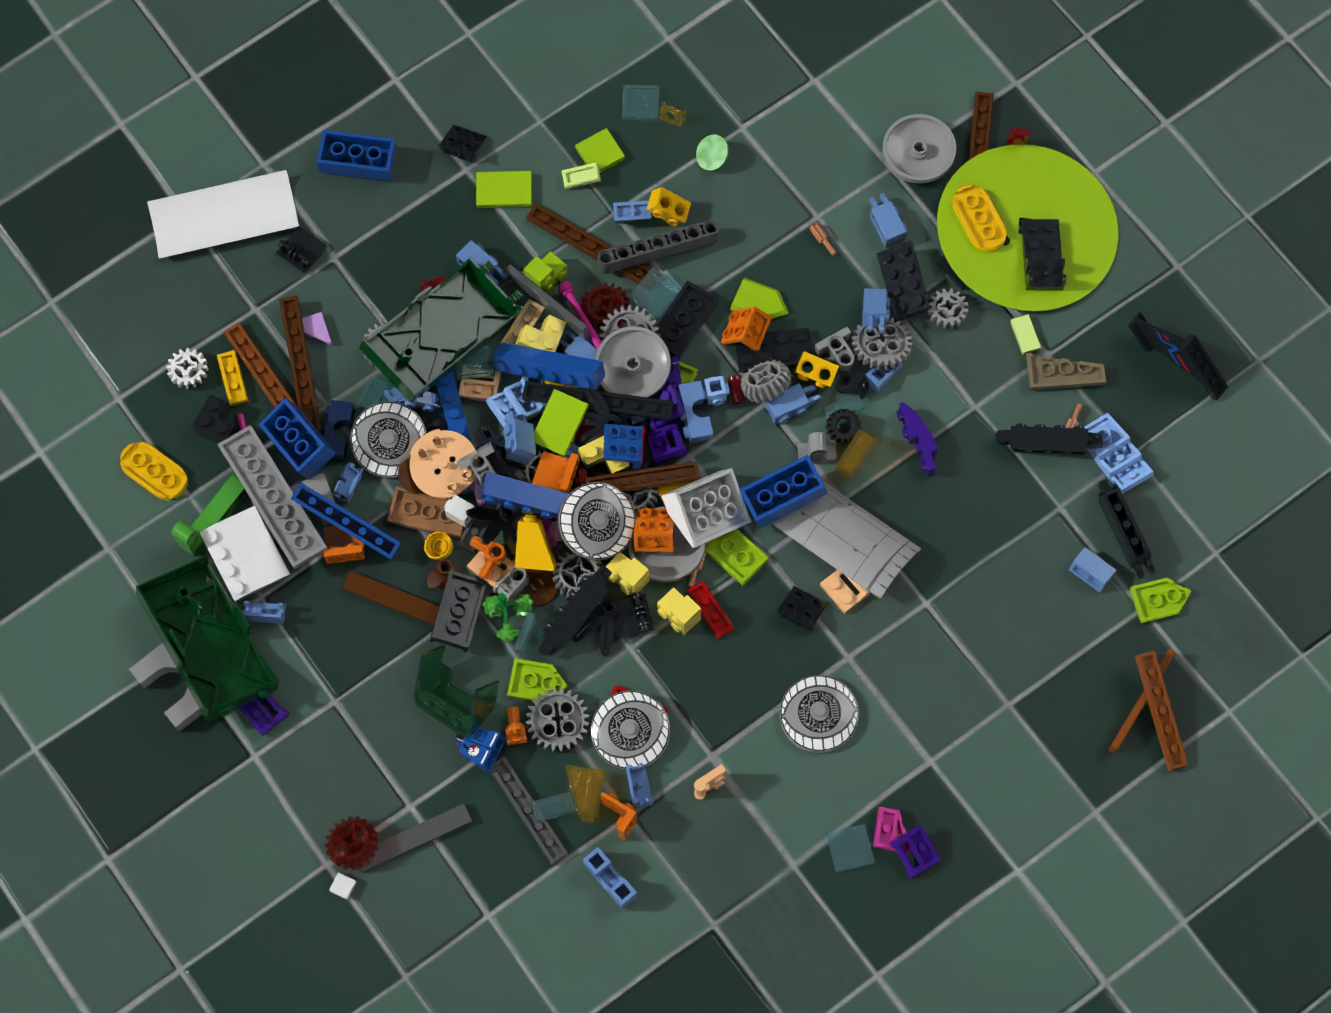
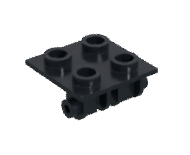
(462, 142)
(301, 249)
(802, 608)
(633, 616)

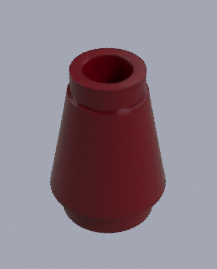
(735, 390)

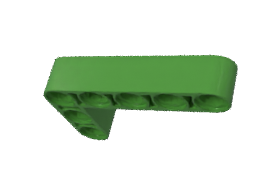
(217, 510)

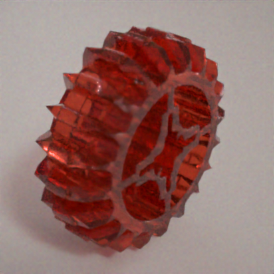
(616, 296)
(352, 828)

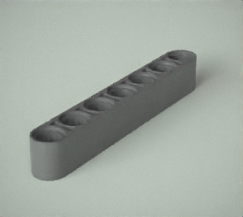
(664, 240)

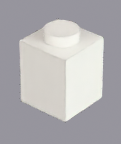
(456, 510)

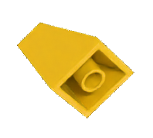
(533, 545)

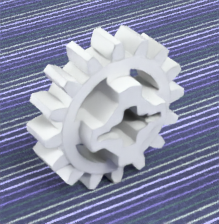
(183, 365)

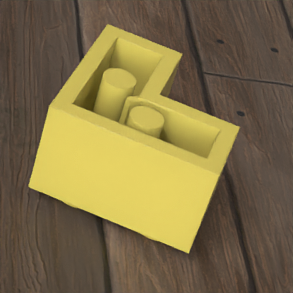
(546, 338)
(593, 454)
(628, 574)
(679, 610)

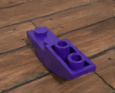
(919, 434)

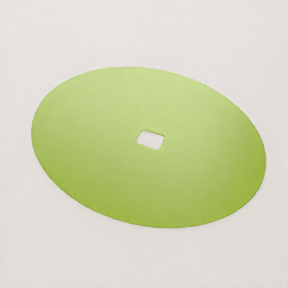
(1031, 185)

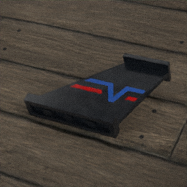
(1185, 353)

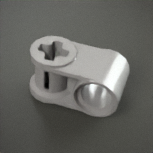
(512, 586)

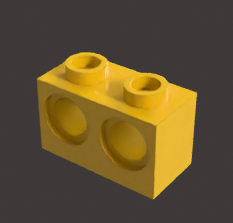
(668, 206)
(817, 365)

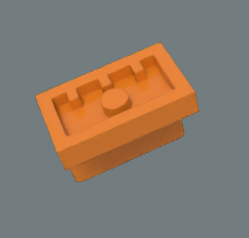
(747, 327)
(556, 471)
(653, 530)
(341, 546)
(628, 814)

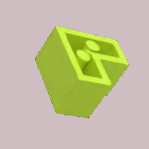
(546, 272)

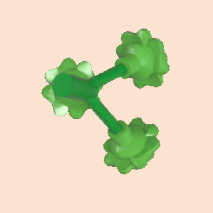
(497, 604)

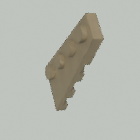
(1062, 373)

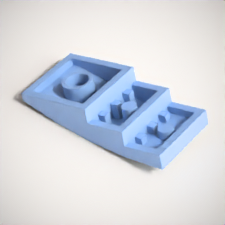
(512, 400)
(1118, 456)

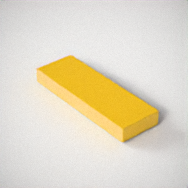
(232, 378)

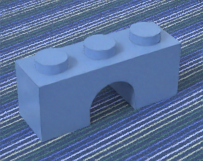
(696, 428)
(609, 878)

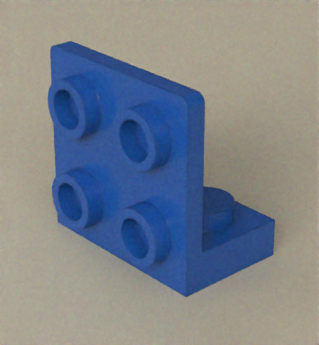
(623, 444)

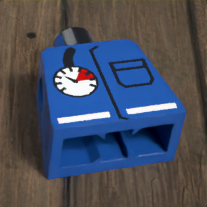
(481, 747)

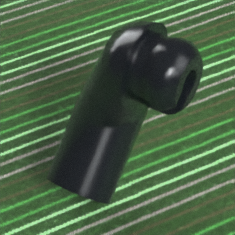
(435, 422)

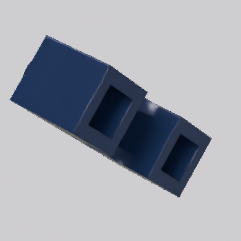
(338, 415)

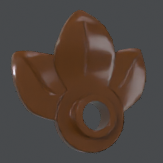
(437, 577)

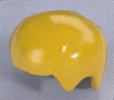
(438, 546)

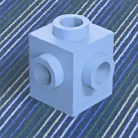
(715, 390)

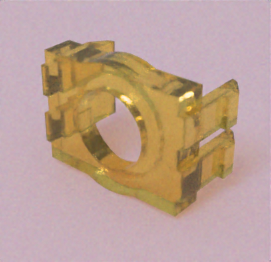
(679, 115)

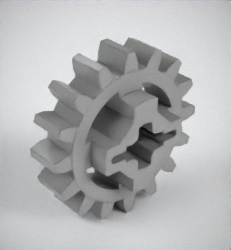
(942, 314)

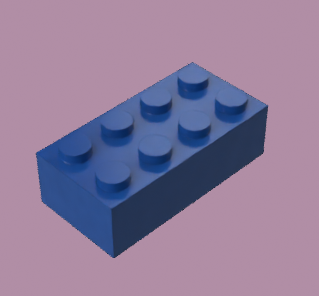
(357, 155)
(297, 438)
(783, 491)

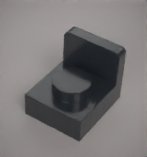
(853, 383)

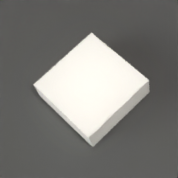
(342, 886)

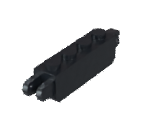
(1049, 440)
(498, 459)
(1125, 528)
(576, 611)

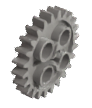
(633, 318)
(867, 342)
(540, 721)

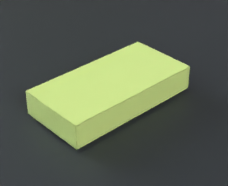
(581, 175)
(1025, 334)

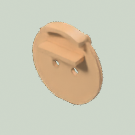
(434, 453)

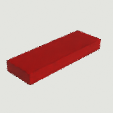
(710, 610)

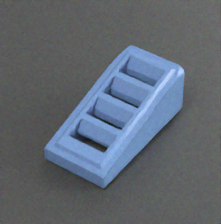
(875, 382)

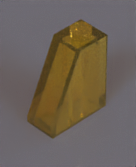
(857, 453)
(586, 789)

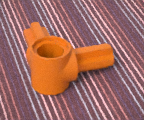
(491, 561)
(515, 730)

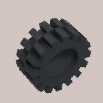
(832, 425)

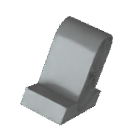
(837, 355)
(818, 448)
(479, 470)

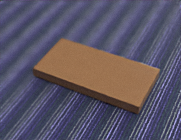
(422, 513)

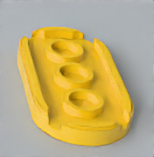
(979, 218)
(153, 471)

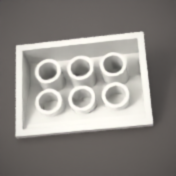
(707, 507)
(244, 553)

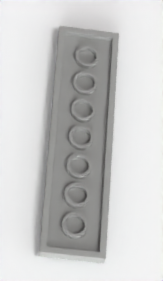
(272, 497)

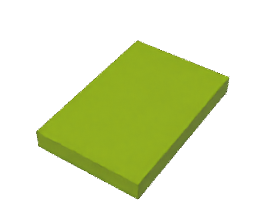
(503, 189)
(560, 422)
(736, 555)

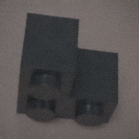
(211, 420)

